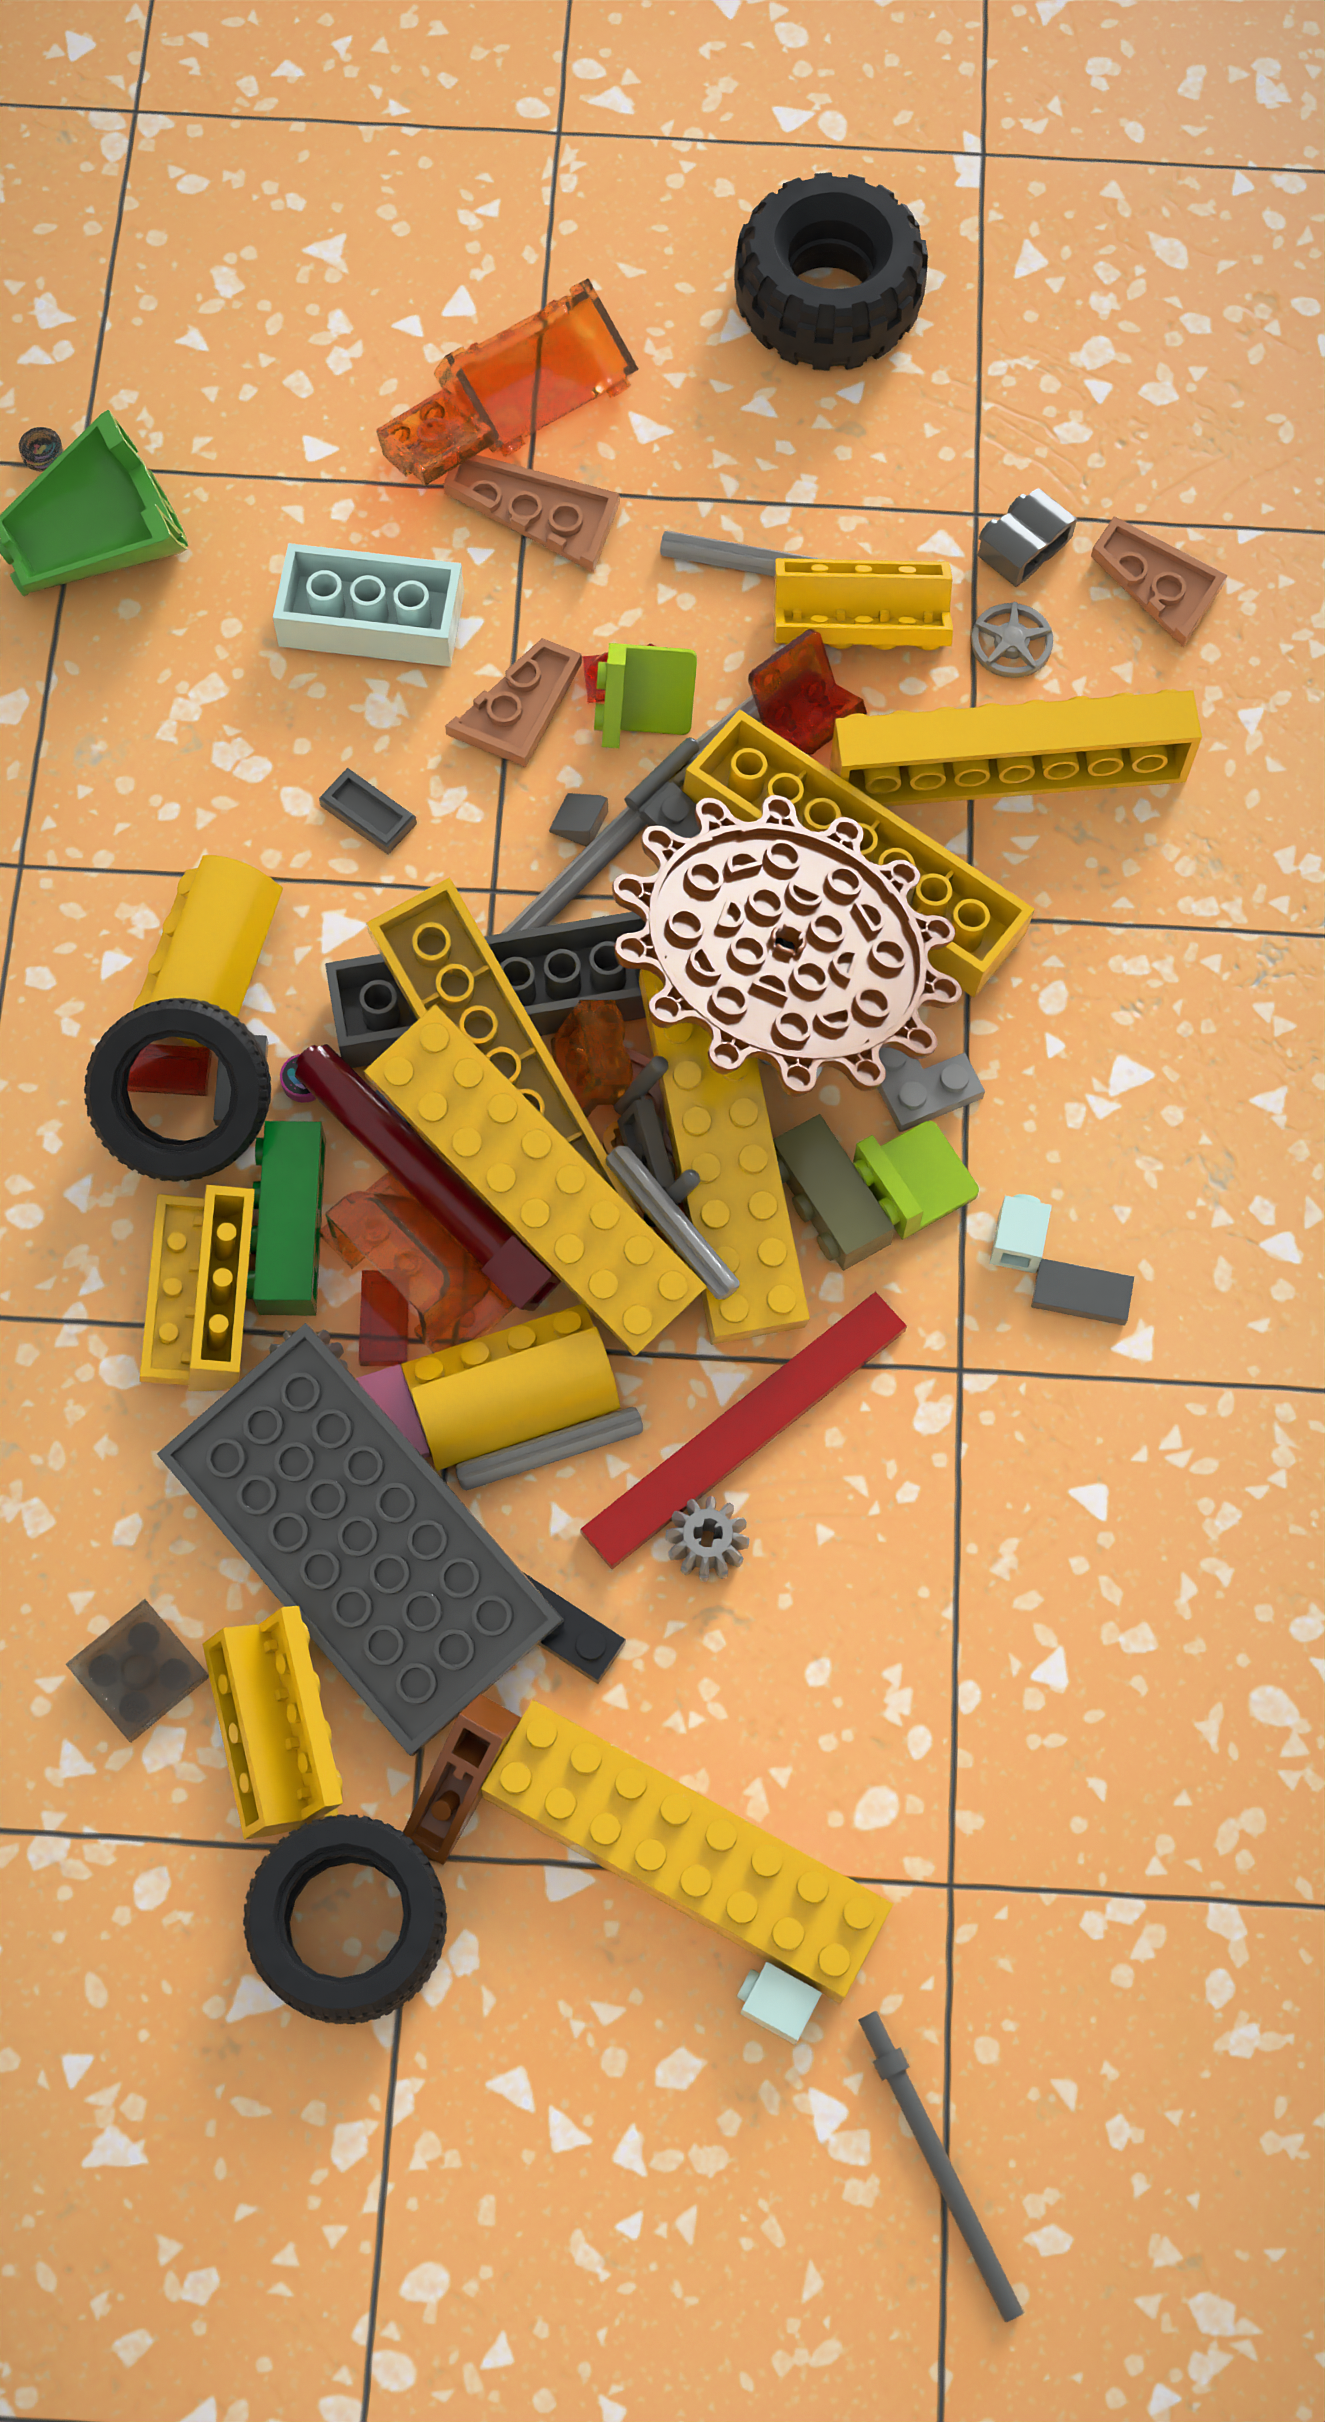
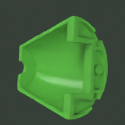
(89, 514)

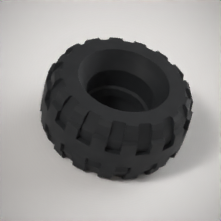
(832, 226)

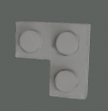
(927, 1093)

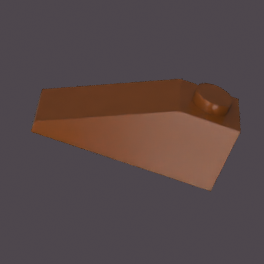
(458, 1776)

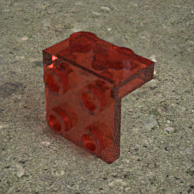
(800, 695)

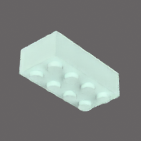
(369, 604)

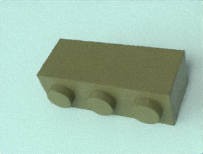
(831, 1194)

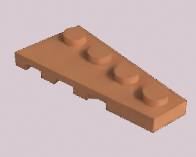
(541, 506)

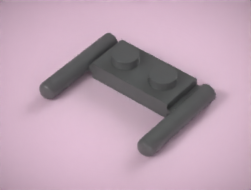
(664, 802)
(644, 1132)

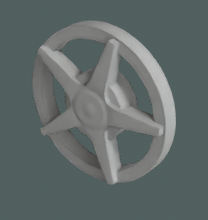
(1012, 640)

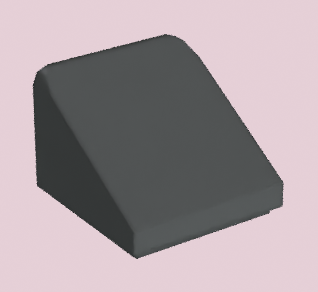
(580, 817)

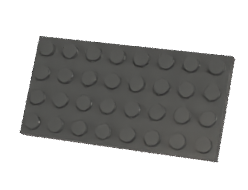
(360, 1538)

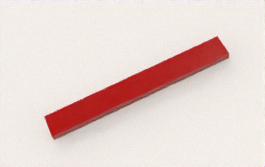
(743, 1430)

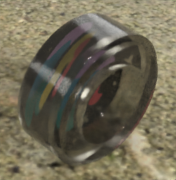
(40, 447)

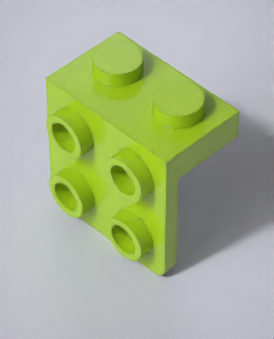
(645, 691)
(915, 1177)

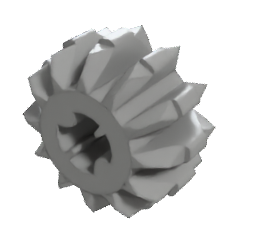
(692, 1528)

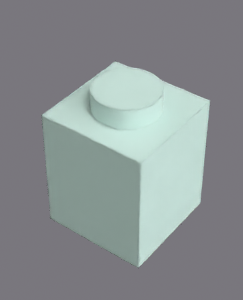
(1020, 1233)
(778, 2001)

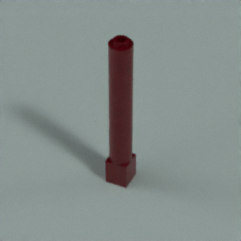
(426, 1177)

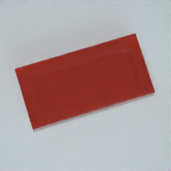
(171, 1070)
(382, 1322)

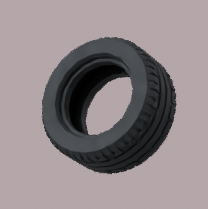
(123, 1130)
(284, 1876)

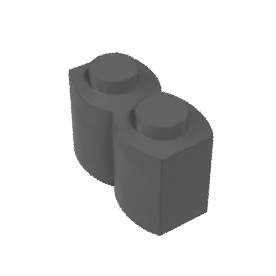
(1026, 536)

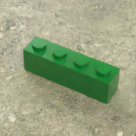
(288, 1218)

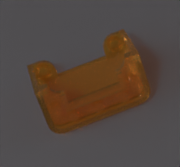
(540, 368)

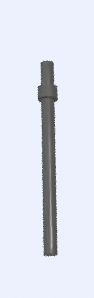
(891, 2066)

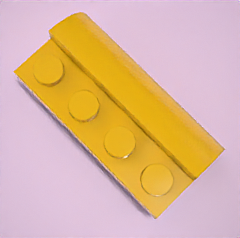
(864, 602)
(212, 935)
(198, 1289)
(511, 1386)
(273, 1724)

